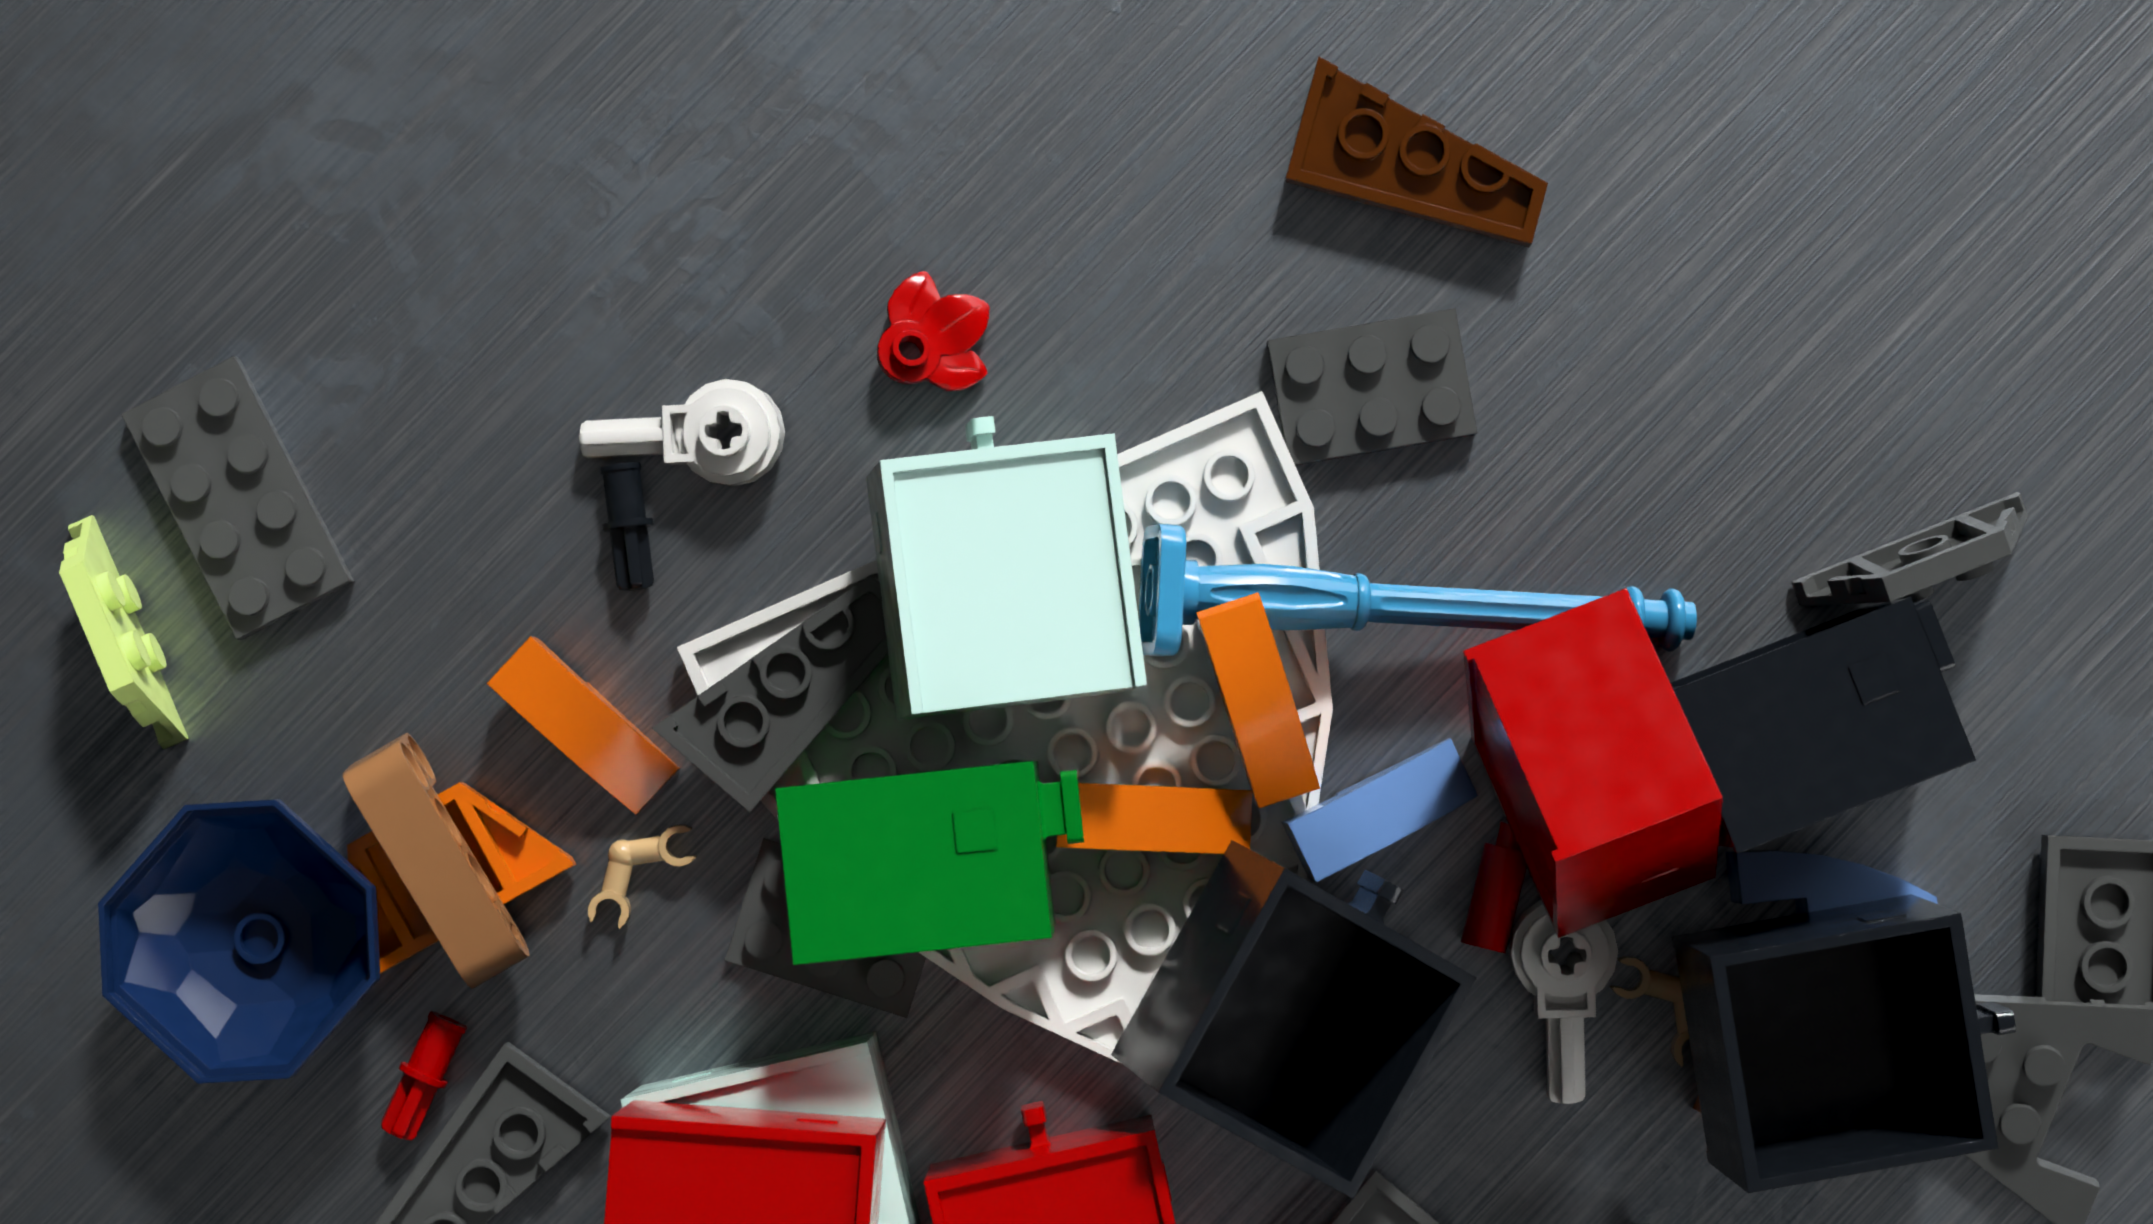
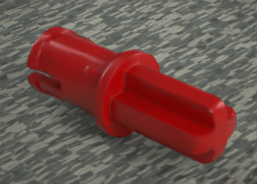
(422, 1076)

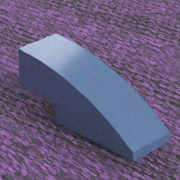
(1379, 810)
(1811, 880)

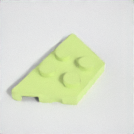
(108, 617)

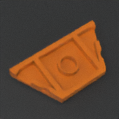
(505, 848)

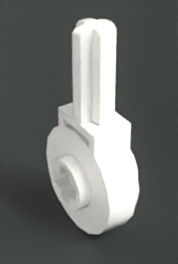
(689, 434)
(1563, 992)

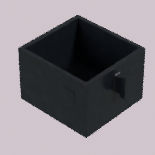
(1826, 720)
(1294, 1016)
(1837, 1042)

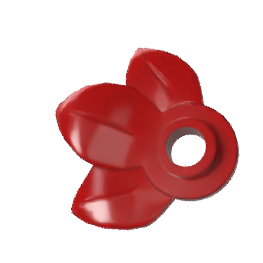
(940, 329)

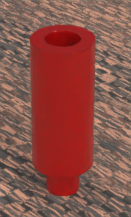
(1495, 893)

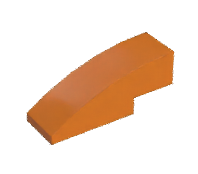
(1258, 700)
(583, 724)
(1162, 818)

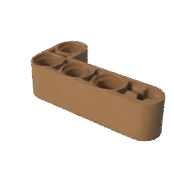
(434, 860)

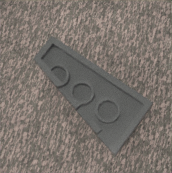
(778, 701)
(495, 1144)

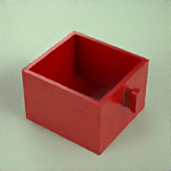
(1593, 762)
(742, 1166)
(1068, 1178)

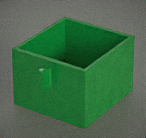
(922, 860)

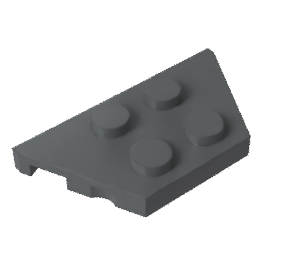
(1911, 565)

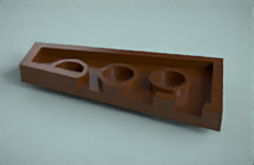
(1390, 157)

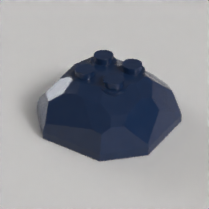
(239, 941)

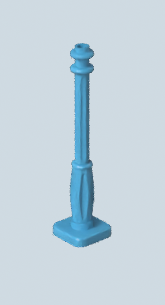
(1321, 599)

